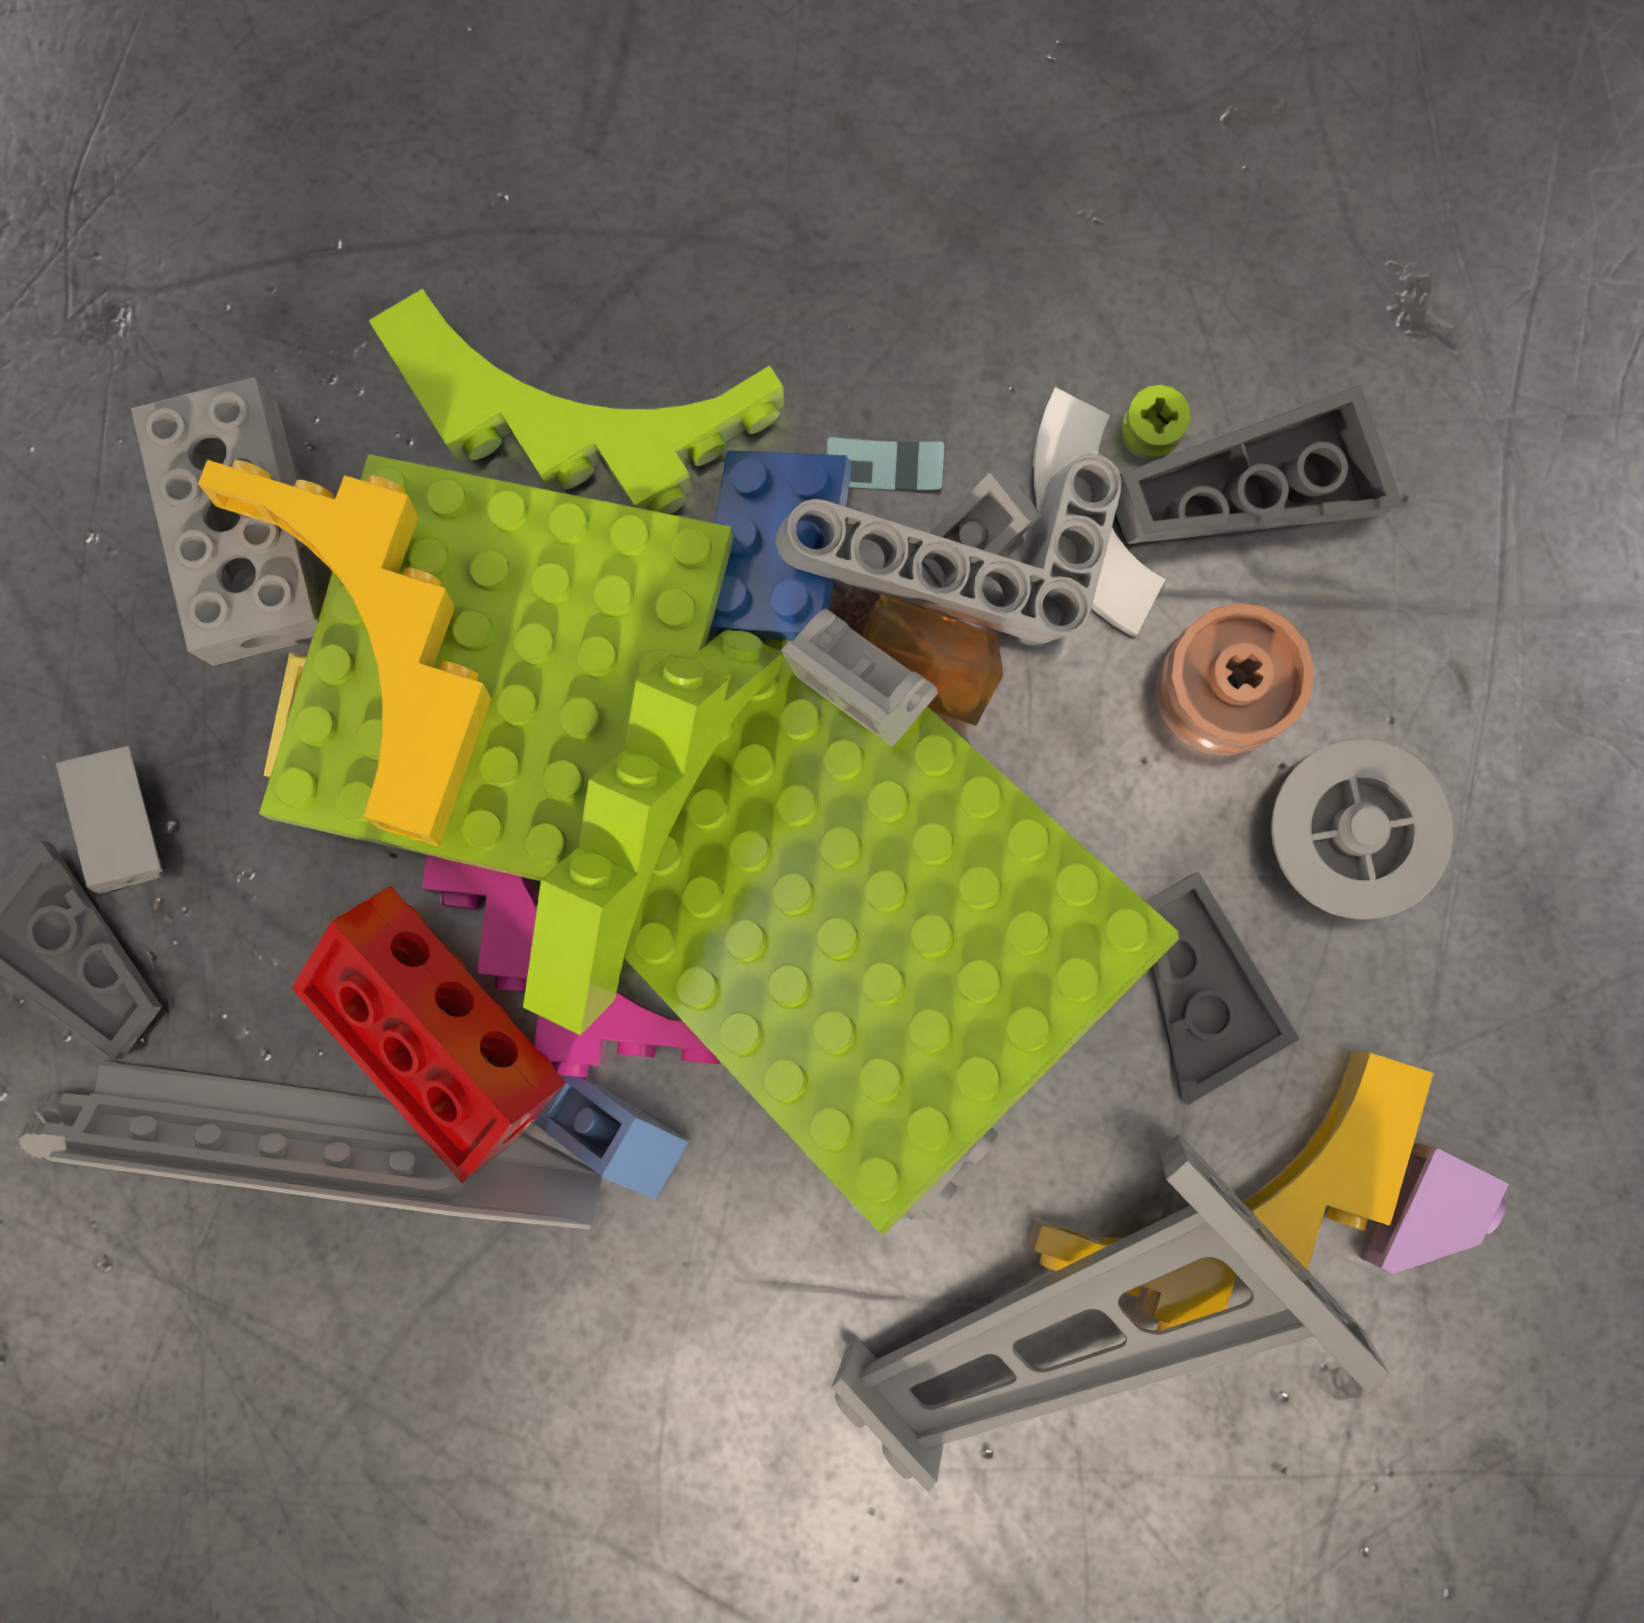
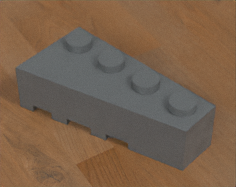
(1274, 474)

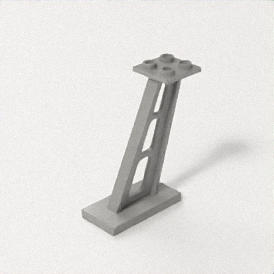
(1283, 1309)

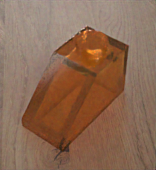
(946, 652)

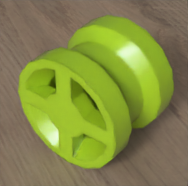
(1150, 436)

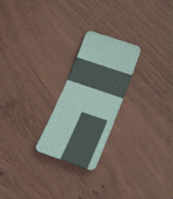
(891, 463)

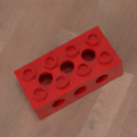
(410, 1048)

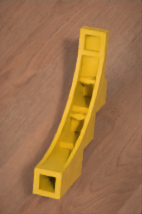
(426, 712)
(1348, 1164)

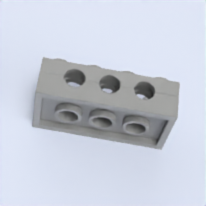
(201, 555)

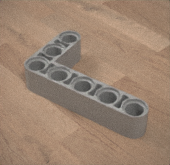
(966, 567)

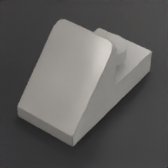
(988, 518)

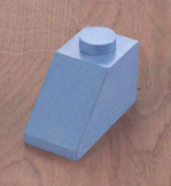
(612, 1135)

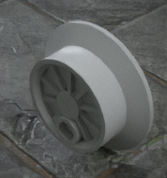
(1362, 829)

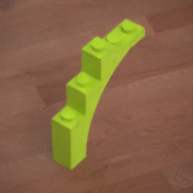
(562, 438)
(628, 812)

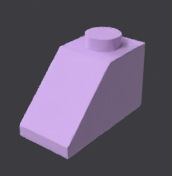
(1438, 1211)

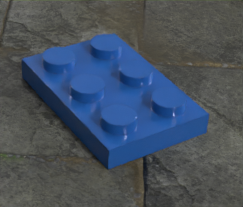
(755, 496)

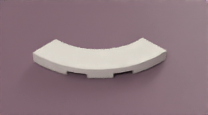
(1124, 585)

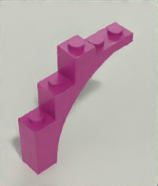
(506, 955)

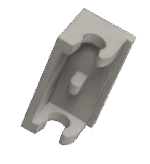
(858, 677)
(109, 820)

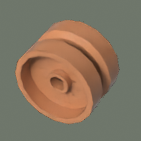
(1264, 658)

